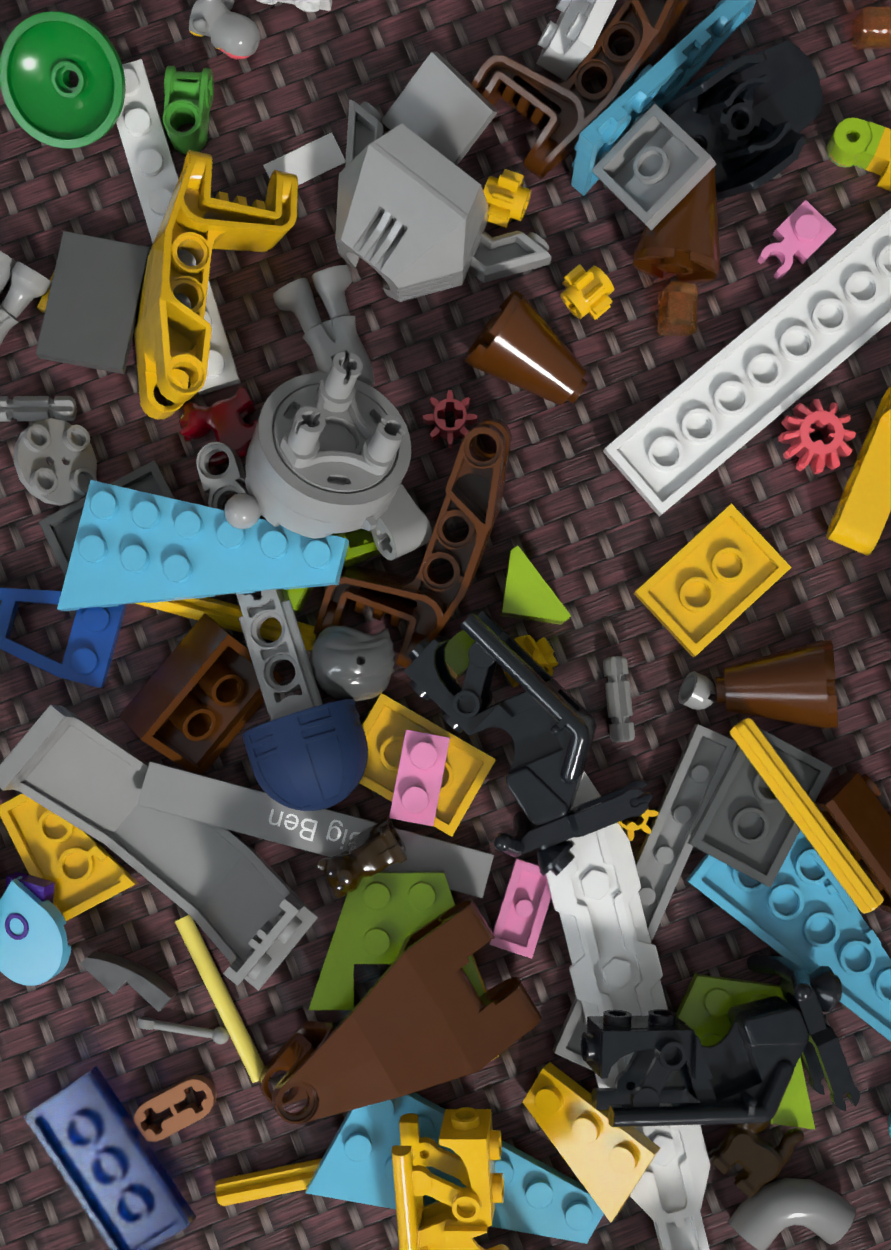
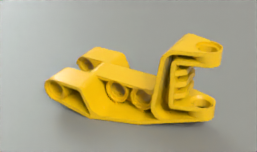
(170, 337)

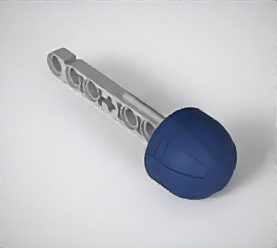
(308, 749)

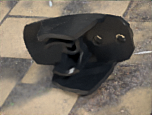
(751, 115)

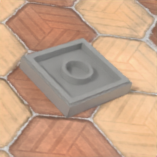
(442, 108)

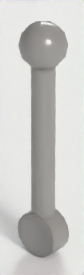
(219, 1035)

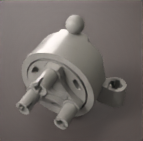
(331, 463)

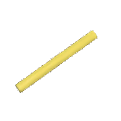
(220, 997)

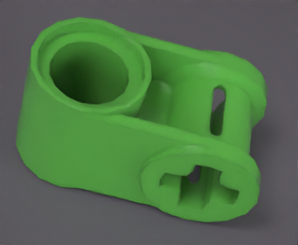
(187, 101)

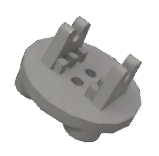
(55, 441)

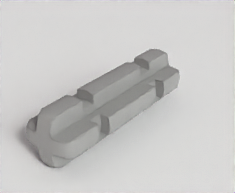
(37, 408)
(618, 699)

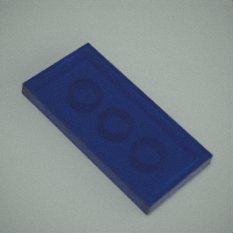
(109, 1165)

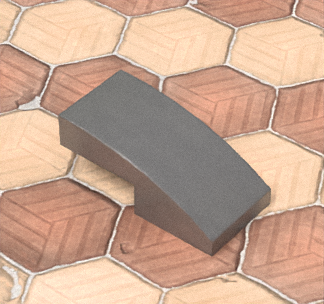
(117, 971)

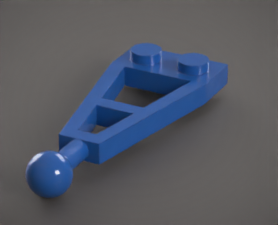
(89, 644)

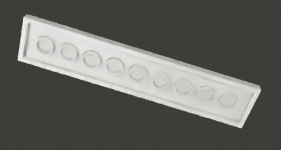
(760, 372)

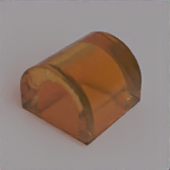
(872, 28)
(678, 309)

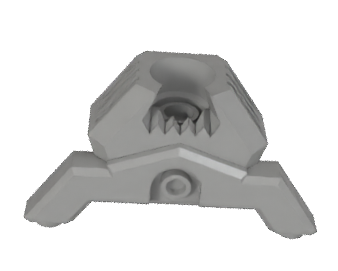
(418, 214)

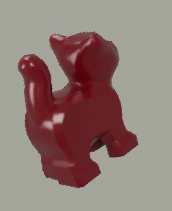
(226, 422)

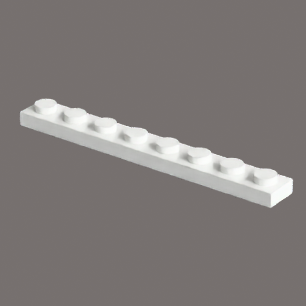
(155, 183)

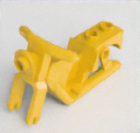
(460, 1211)

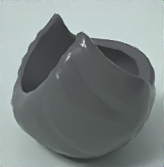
(352, 662)

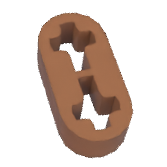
(180, 1116)

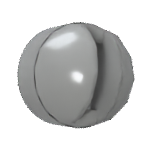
(695, 691)

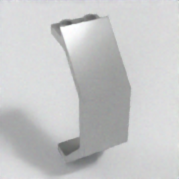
(195, 864)

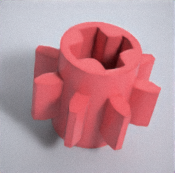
(440, 409)

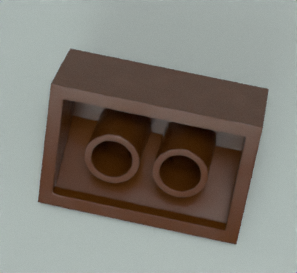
(197, 697)
(862, 825)

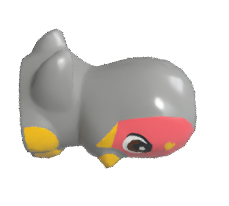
(228, 30)

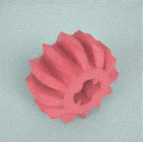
(823, 451)

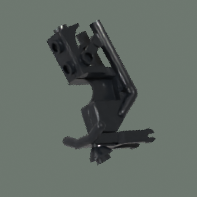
(548, 734)
(738, 1076)

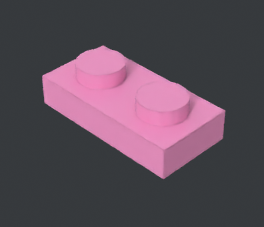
(419, 778)
(522, 910)

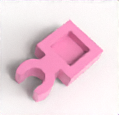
(798, 237)

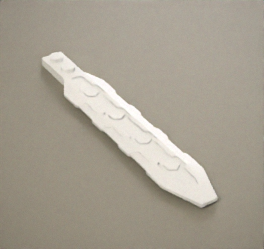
(621, 970)

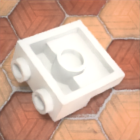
(572, 35)

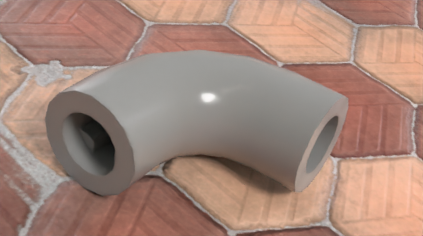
(789, 1204)

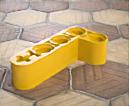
(867, 494)

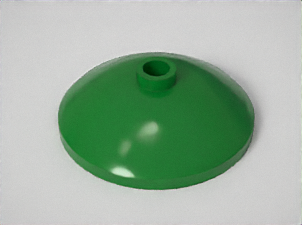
(38, 85)

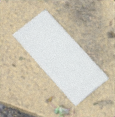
(309, 159)

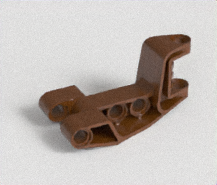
(650, 26)
(471, 493)
(408, 1030)

